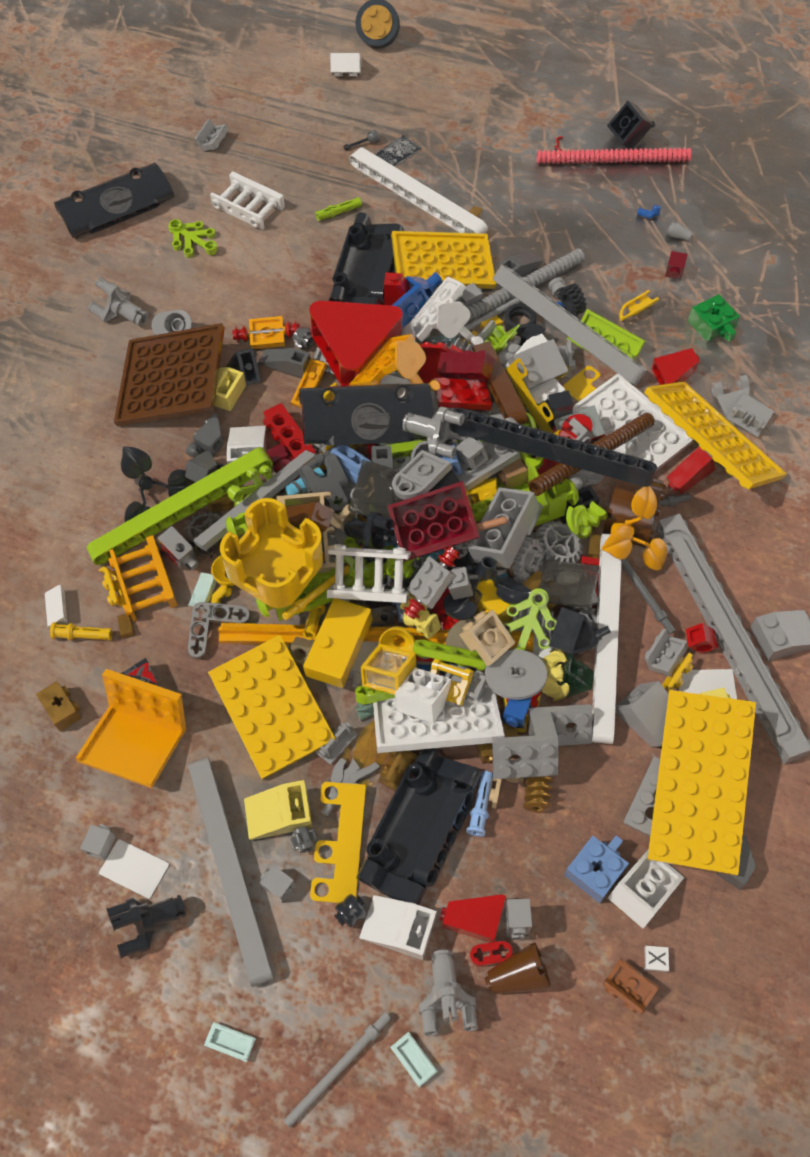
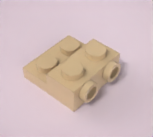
(487, 636)

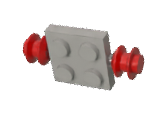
(431, 582)

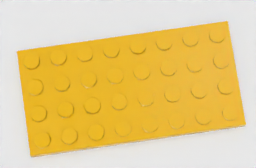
(715, 434)
(702, 782)

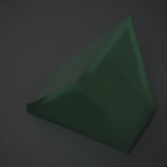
(577, 676)

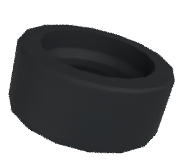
(516, 310)

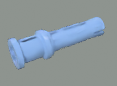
(478, 814)

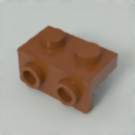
(630, 986)

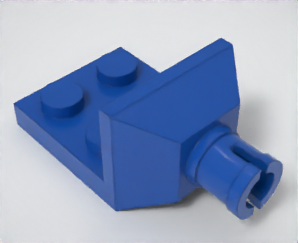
(417, 296)

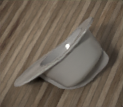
(171, 321)

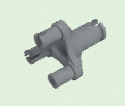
(117, 304)
(436, 430)
(446, 996)

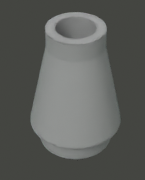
(678, 231)

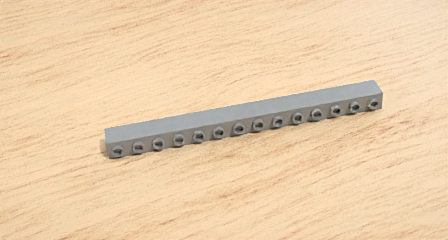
(734, 641)

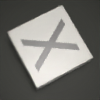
(656, 958)

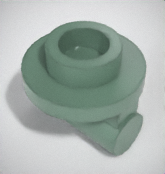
(364, 711)

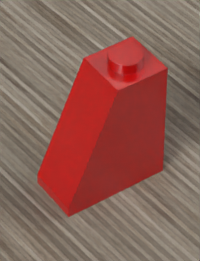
(394, 287)
(675, 366)
(691, 471)
(474, 916)

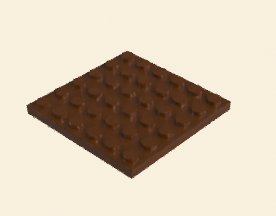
(170, 375)

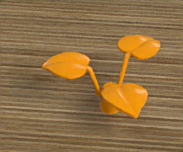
(619, 544)

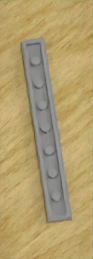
(267, 490)

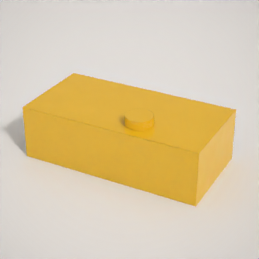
(338, 643)

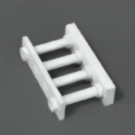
(248, 188)
(377, 592)

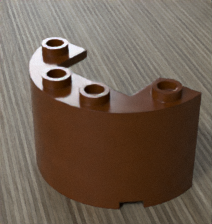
(621, 509)

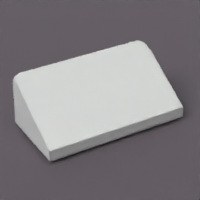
(56, 606)

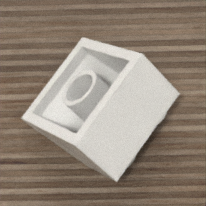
(345, 64)

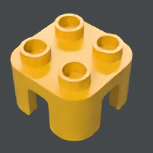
(272, 556)

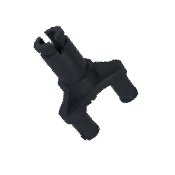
(374, 533)
(145, 920)

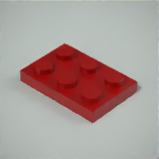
(463, 394)

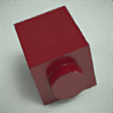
(676, 265)

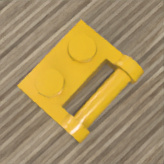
(457, 691)

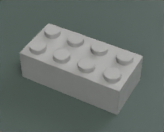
(505, 540)

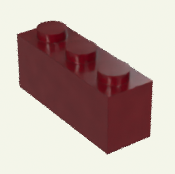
(466, 365)

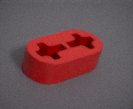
(489, 948)

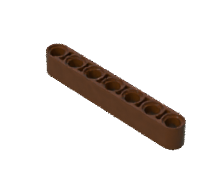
(502, 388)

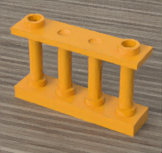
(160, 580)

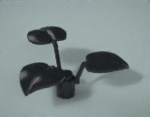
(133, 465)
(508, 588)

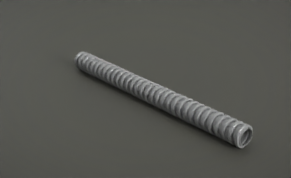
(535, 278)

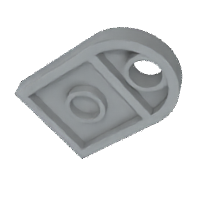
(420, 475)

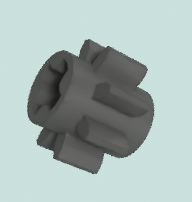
(303, 338)
(303, 839)

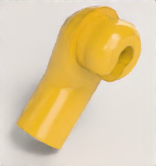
(220, 593)

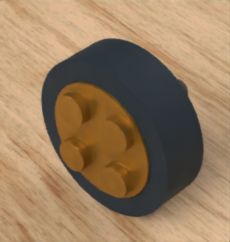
(377, 23)

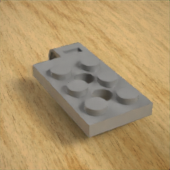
(499, 459)
(644, 799)

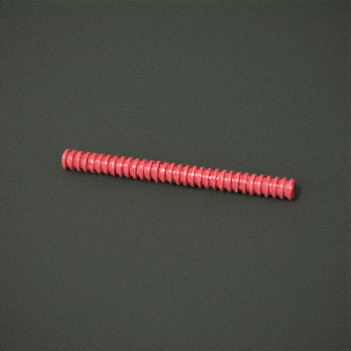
(614, 156)

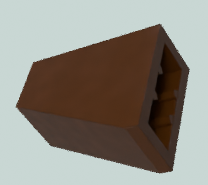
(314, 511)

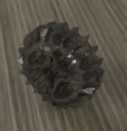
(198, 526)

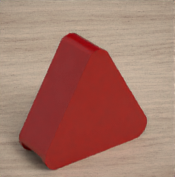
(352, 334)

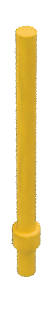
(300, 604)

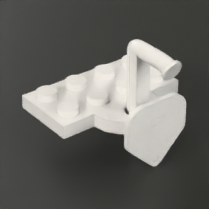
(445, 313)

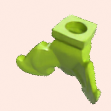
(582, 520)

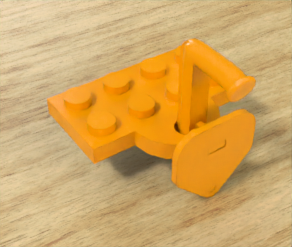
(397, 354)

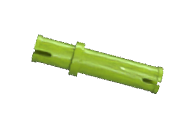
(332, 211)

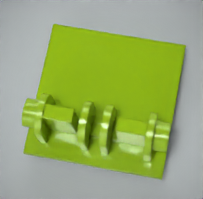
(499, 337)

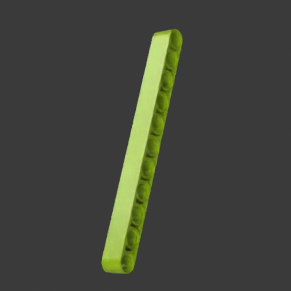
(176, 507)

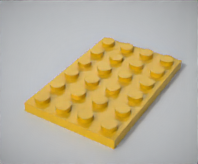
(454, 255)
(271, 706)

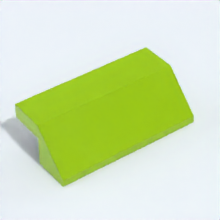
(618, 336)

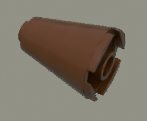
(519, 973)

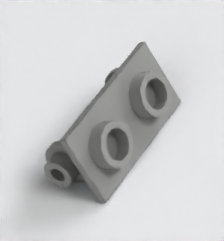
(343, 737)

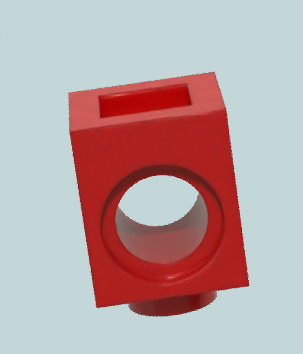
(701, 638)

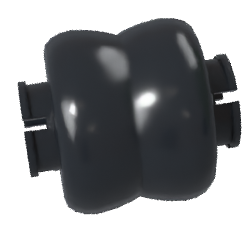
(350, 910)

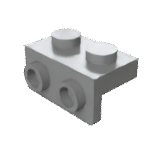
(210, 135)
(665, 653)

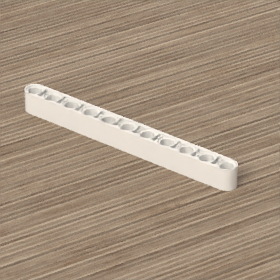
(417, 193)
(607, 649)

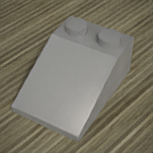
(541, 362)
(782, 633)

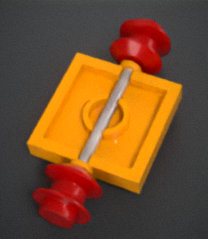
(265, 332)

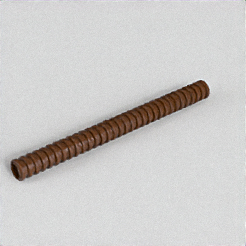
(611, 441)

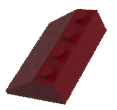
(434, 520)

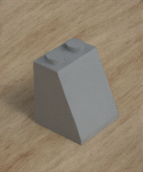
(645, 711)

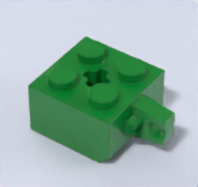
(714, 319)

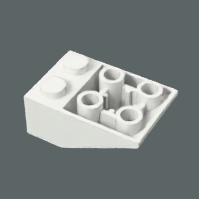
(244, 440)
(399, 926)

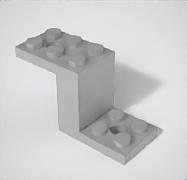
(540, 749)

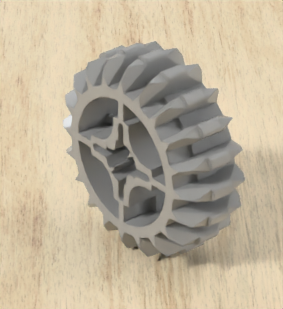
(558, 542)

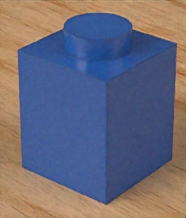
(516, 712)

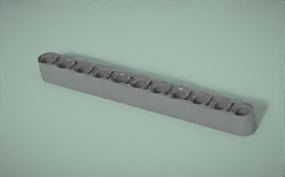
(570, 325)
(230, 873)

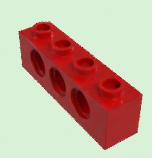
(283, 427)

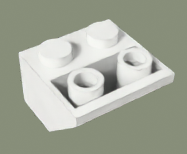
(422, 695)

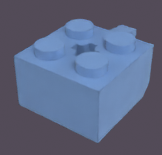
(597, 855)

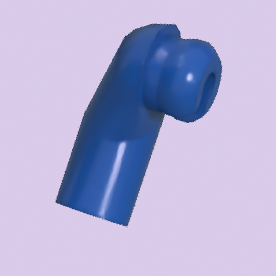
(649, 213)

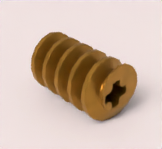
(536, 794)

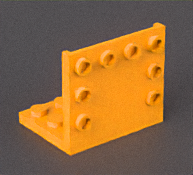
(135, 731)

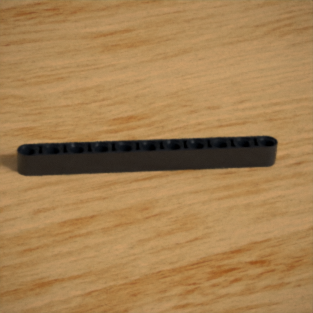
(556, 448)

